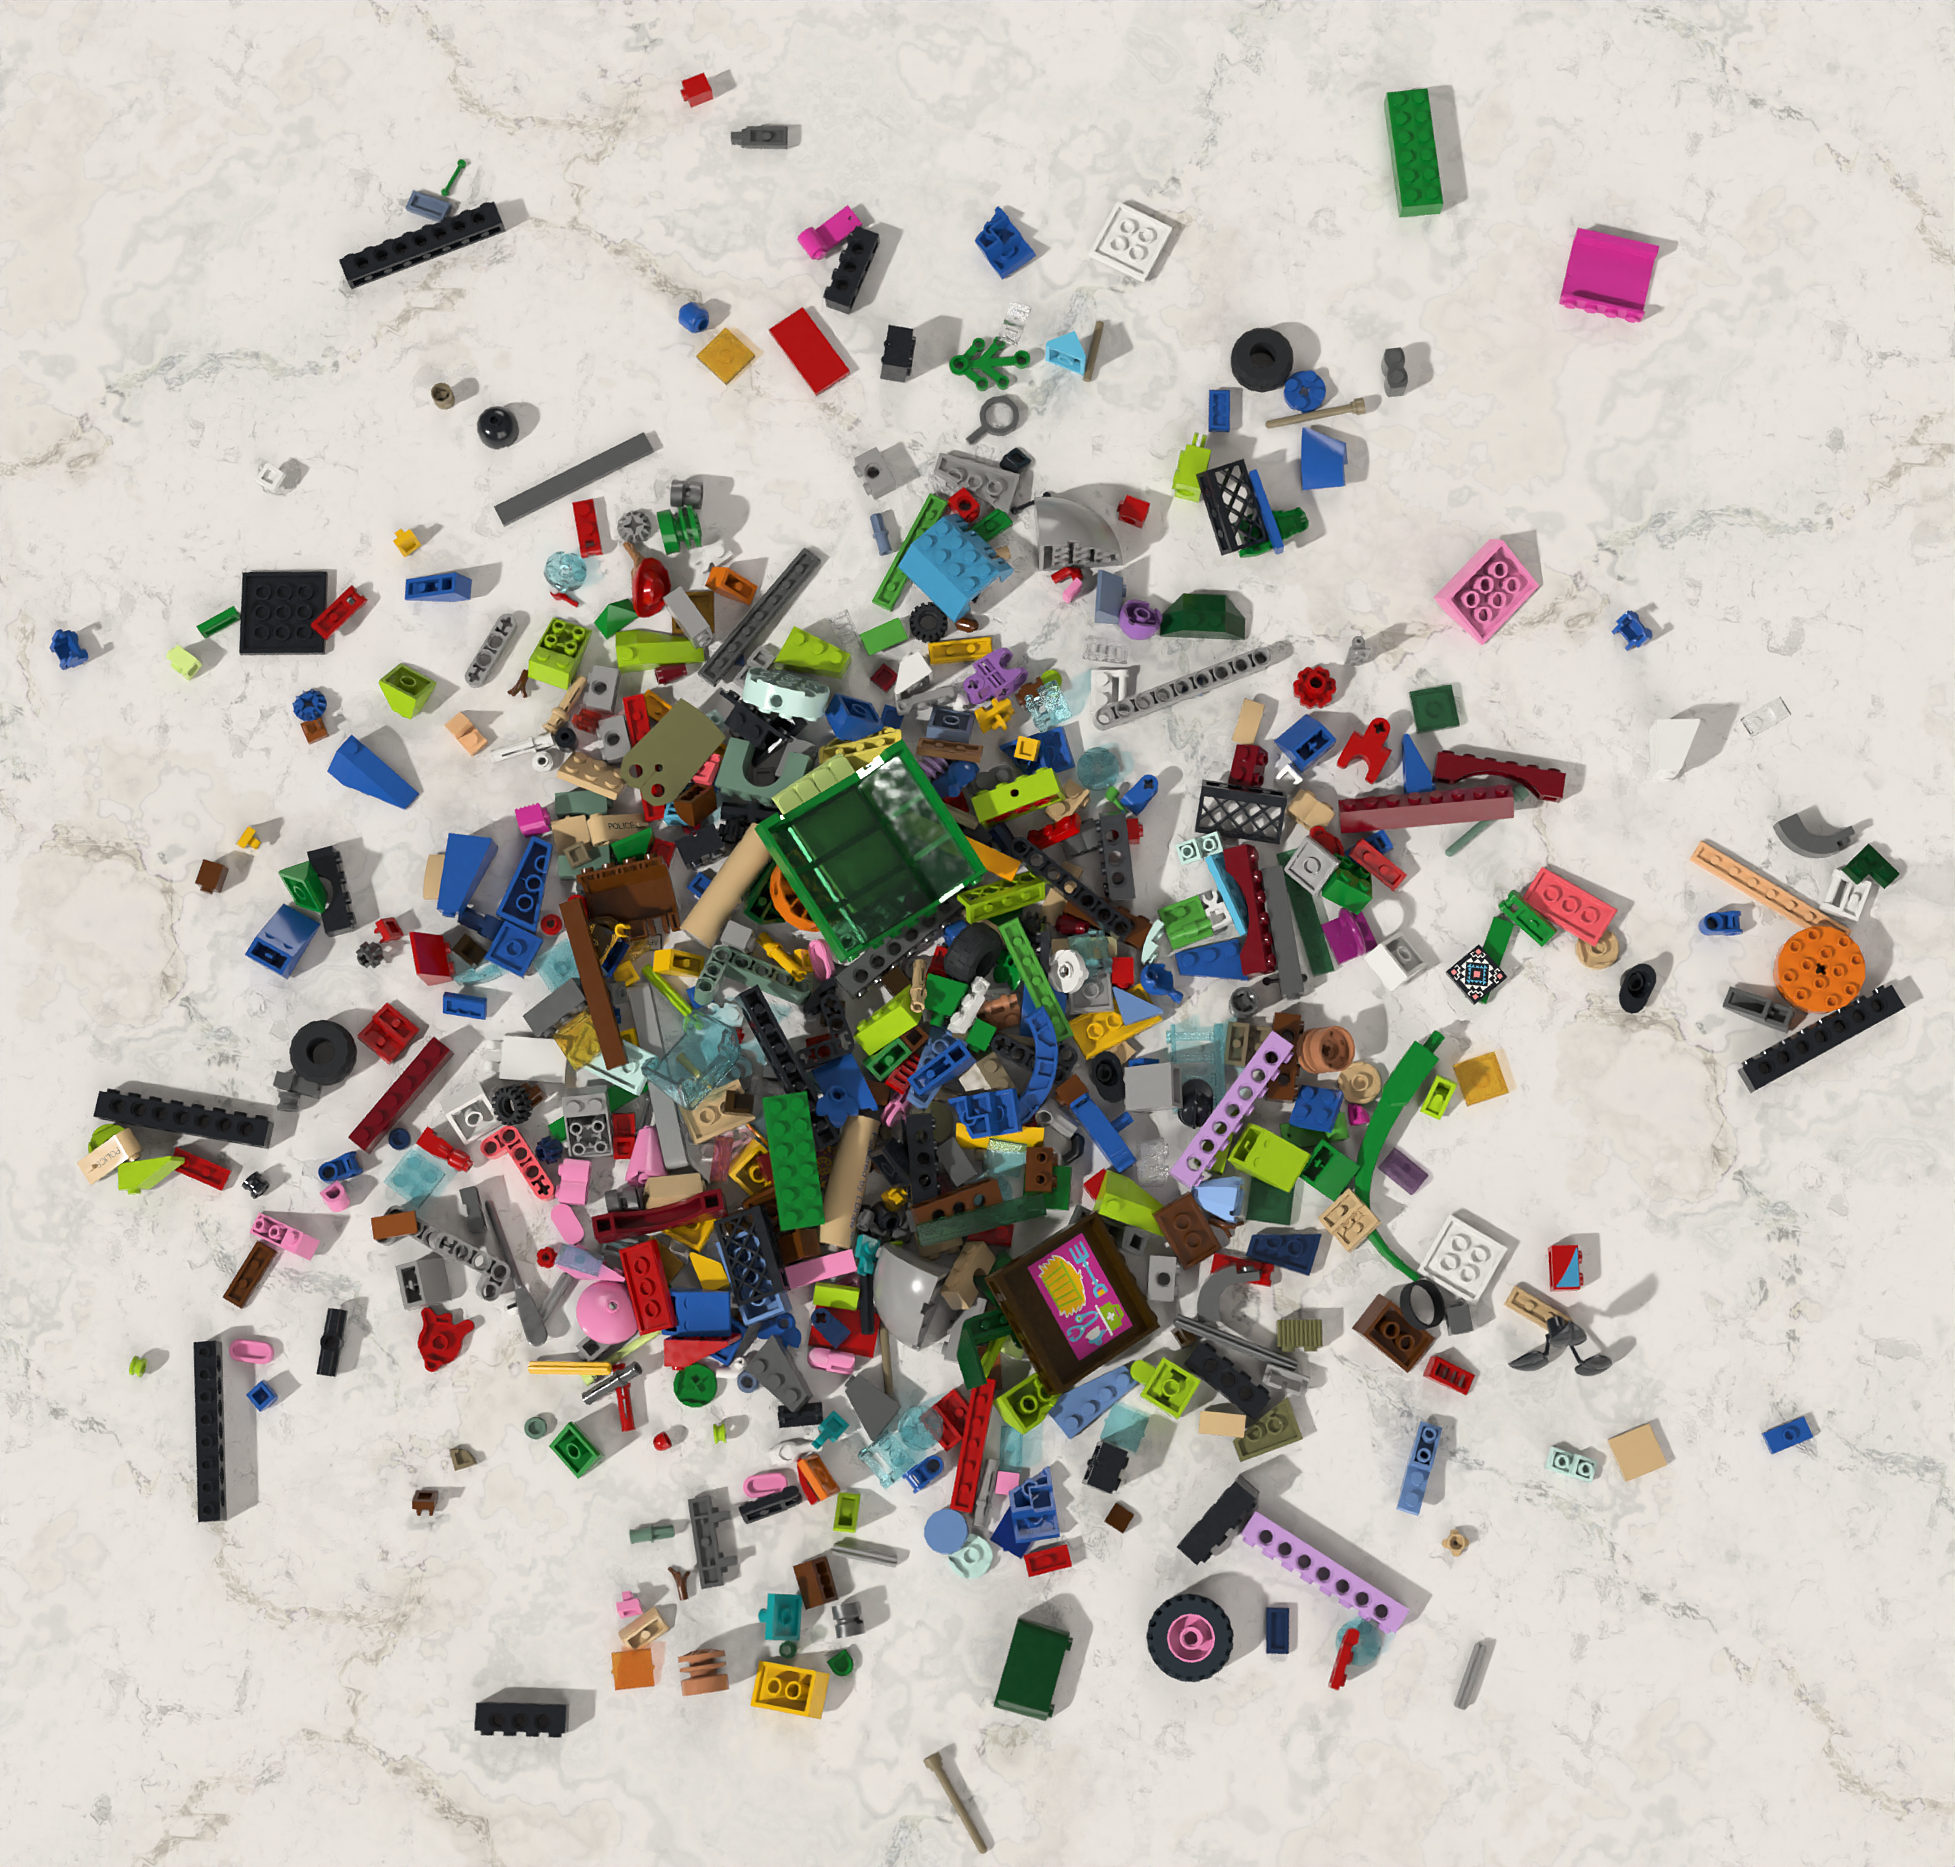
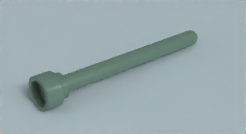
(1519, 793)

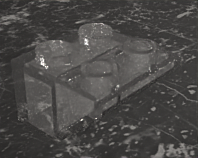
(1151, 1162)

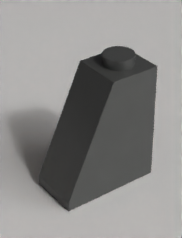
(871, 1405)

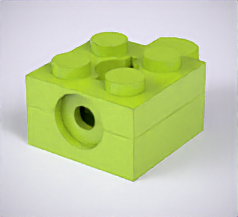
(1191, 462)
(1165, 1386)

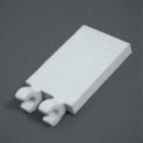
(528, 1060)

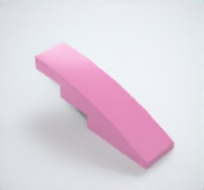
(820, 1269)

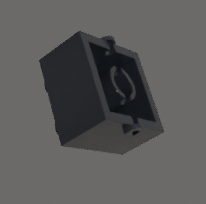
(898, 354)
(700, 848)
(1106, 1467)

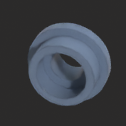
(747, 1389)

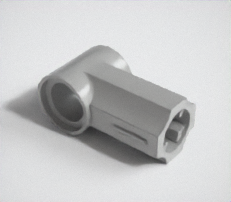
(1051, 1115)

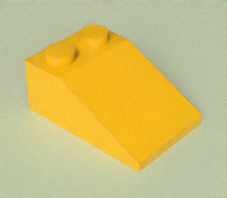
(745, 1169)
(790, 1689)

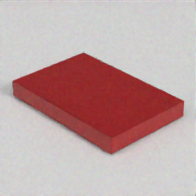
(856, 1342)

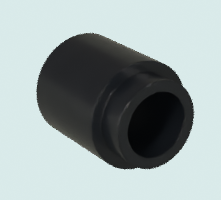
(569, 745)
(885, 1216)

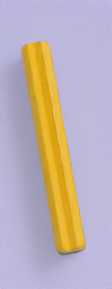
(570, 1367)

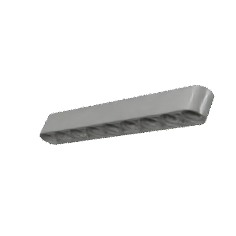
(1191, 684)
(664, 1108)

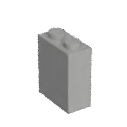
(688, 618)
(1153, 1087)

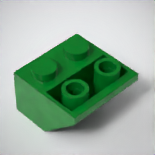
(1349, 885)
(1329, 1170)

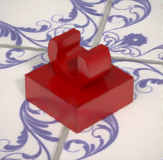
(389, 929)

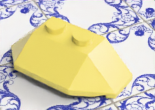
(861, 751)

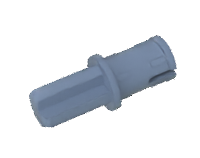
(880, 534)

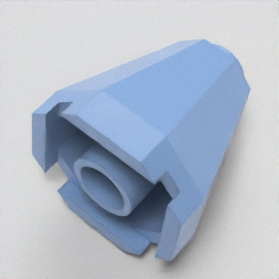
(1220, 1197)

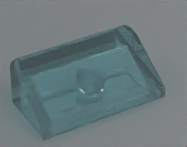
(579, 1260)
(1010, 1449)

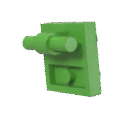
(1185, 922)

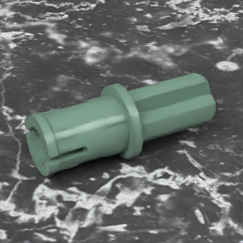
(651, 1533)

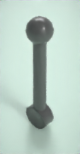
(648, 1101)

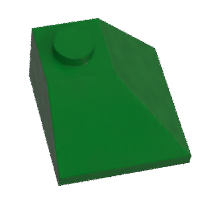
(634, 845)

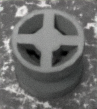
(288, 1101)

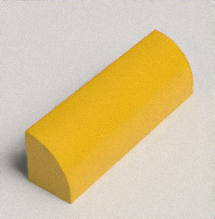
(1031, 1136)

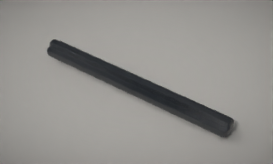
(866, 1292)

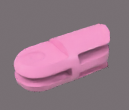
(896, 1107)
(831, 1360)

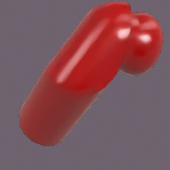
(1067, 572)

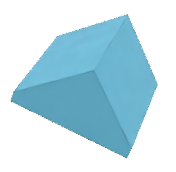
(1066, 353)

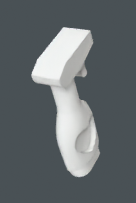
(790, 1452)

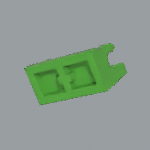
(883, 636)

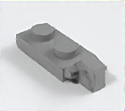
(925, 700)

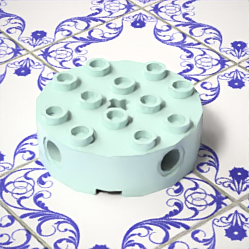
(785, 693)

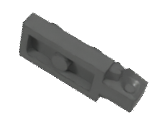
(761, 137)

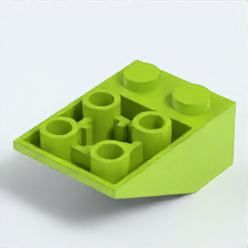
(559, 653)
(1268, 1157)

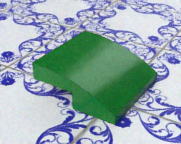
(1061, 1195)

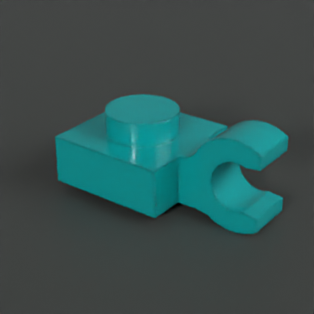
(866, 1251)
(831, 1428)

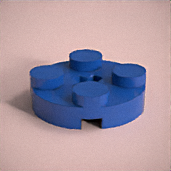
(1306, 380)

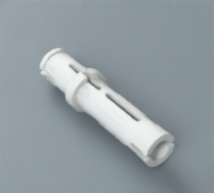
(522, 747)

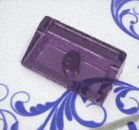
(1403, 1171)

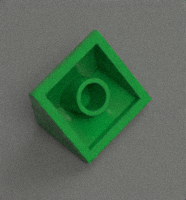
(305, 886)
(576, 1449)

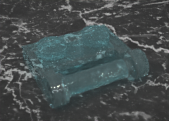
(892, 1453)

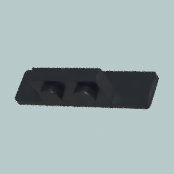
(751, 724)

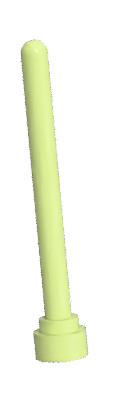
(589, 1379)

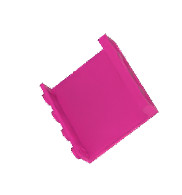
(1608, 275)

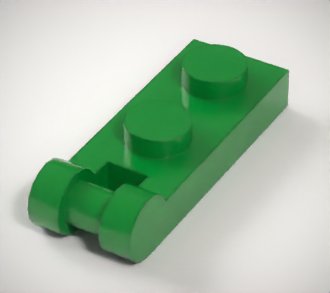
(1527, 918)

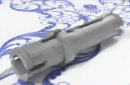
(984, 1503)

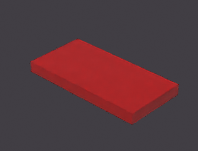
(809, 351)
(648, 1287)

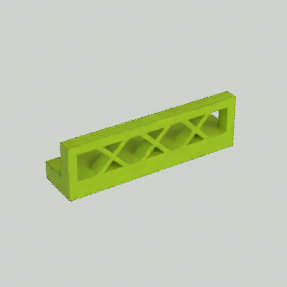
(1004, 899)

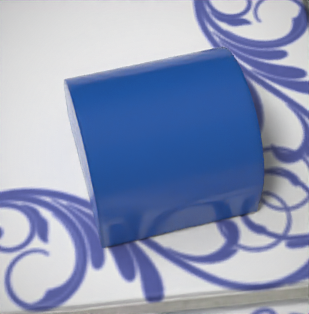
(262, 1396)

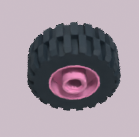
(1190, 1637)

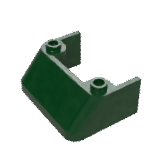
(977, 1331)

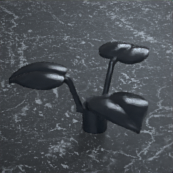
(1560, 1336)

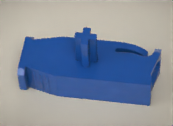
(1105, 1133)

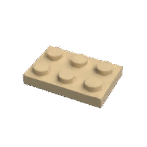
(592, 775)
(709, 1117)

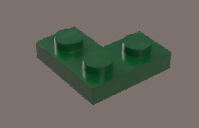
(1870, 863)

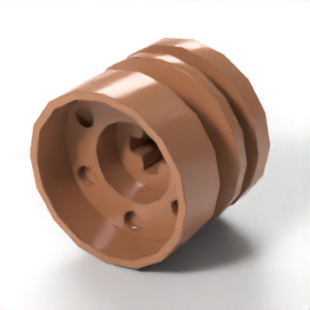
(1325, 1049)
(703, 1672)

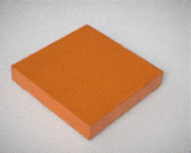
(818, 1476)

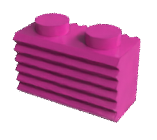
(533, 820)

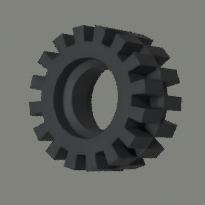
(919, 631)
(504, 1109)

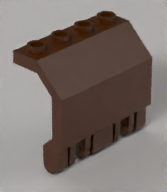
(633, 895)

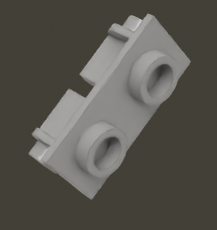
(1357, 652)
(1281, 1377)

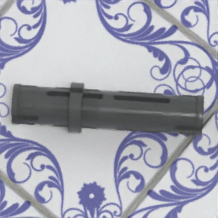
(618, 1379)

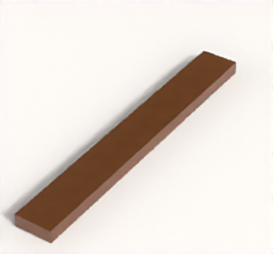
(594, 984)

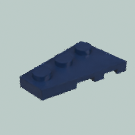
(1288, 1252)

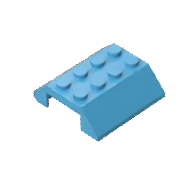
(952, 565)

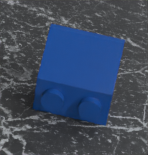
(852, 718)

